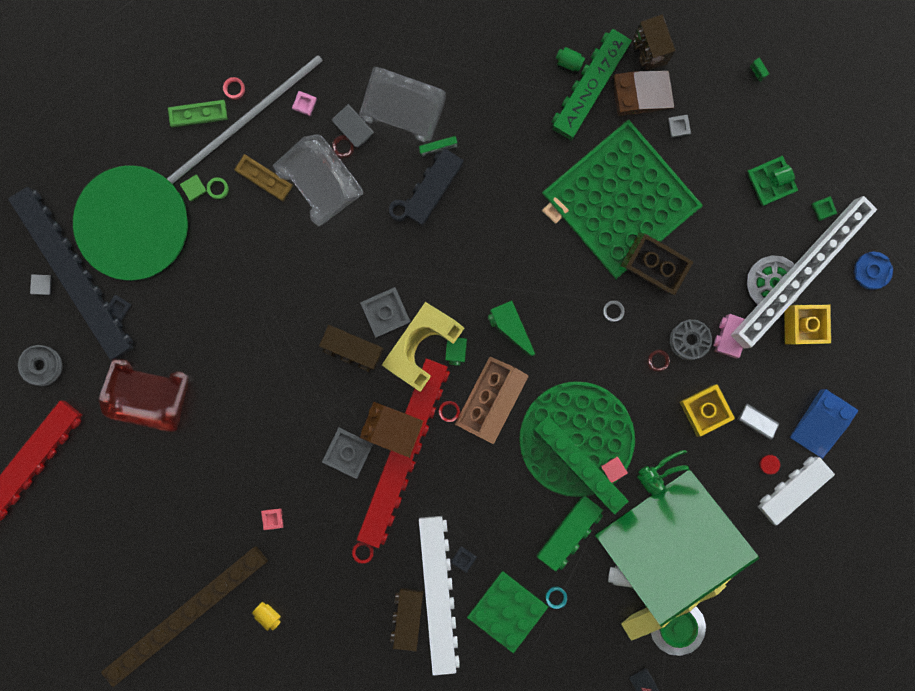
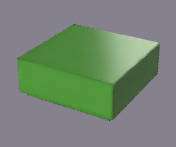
(193, 188)

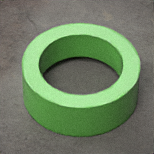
(221, 195)

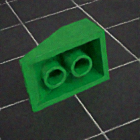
(509, 324)

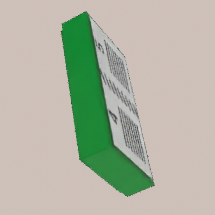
(436, 146)

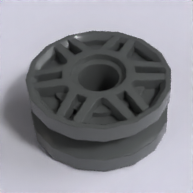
(702, 338)
(28, 362)

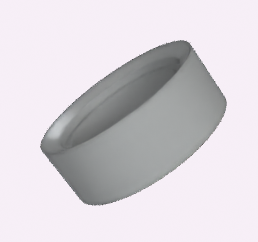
(619, 305)

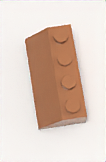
(491, 400)

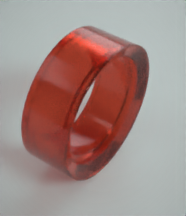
(342, 154)
(666, 357)

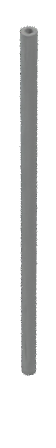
(245, 119)

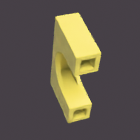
(426, 323)

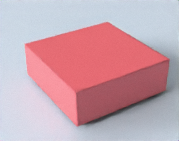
(614, 469)
(272, 519)

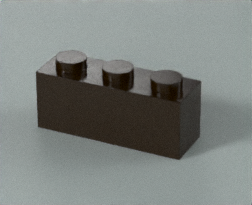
(407, 619)

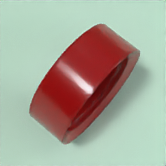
(441, 415)
(359, 560)

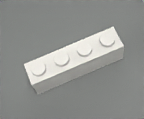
(795, 490)

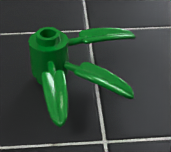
(652, 480)

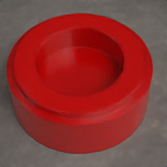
(769, 464)

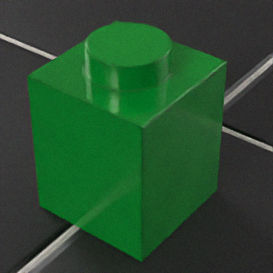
(456, 352)

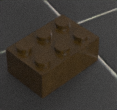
(653, 43)
(657, 263)
(351, 348)

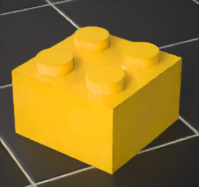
(807, 324)
(707, 410)

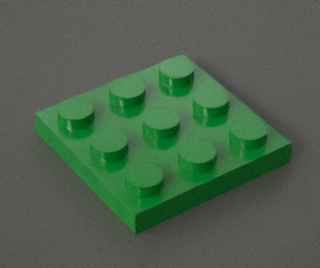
(507, 611)

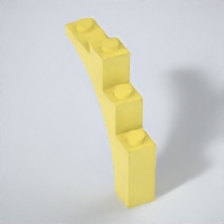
(644, 622)

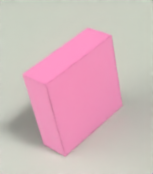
(304, 103)

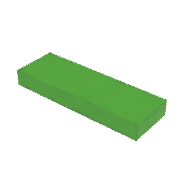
(197, 113)

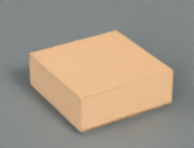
(552, 213)

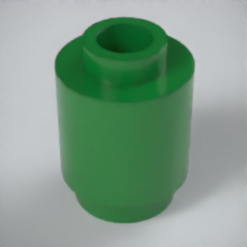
(570, 59)

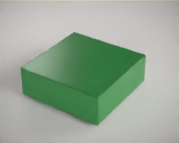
(759, 69)
(824, 208)

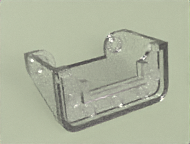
(402, 103)
(319, 177)

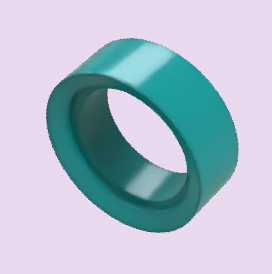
(559, 605)

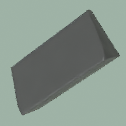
(352, 126)

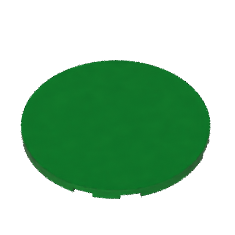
(130, 223)
(590, 419)

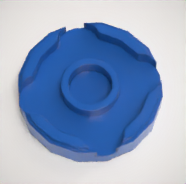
(873, 270)

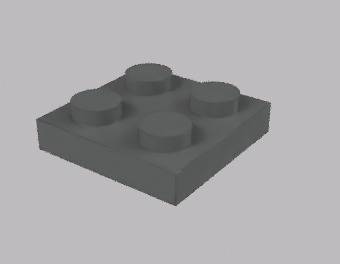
(385, 312)
(347, 453)

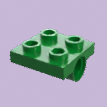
(772, 180)

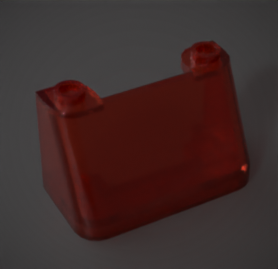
(143, 396)

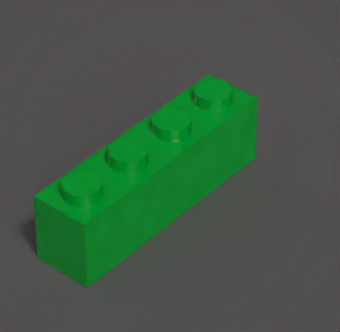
(569, 533)

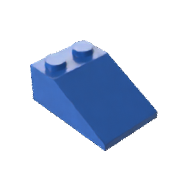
(823, 423)

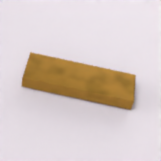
(263, 177)

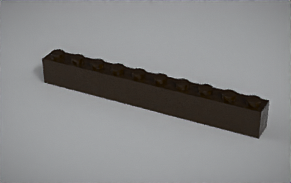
(184, 616)

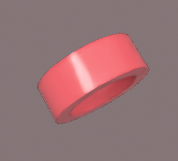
(230, 80)

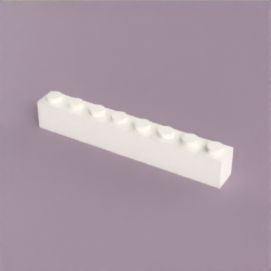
(437, 595)

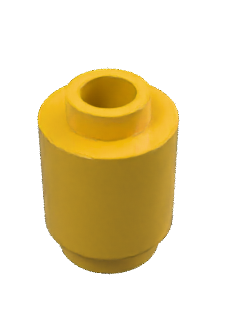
(267, 616)

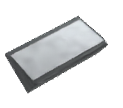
(758, 422)

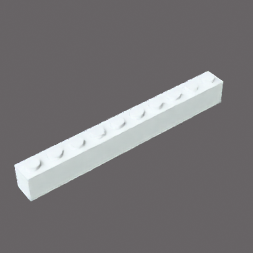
(803, 272)

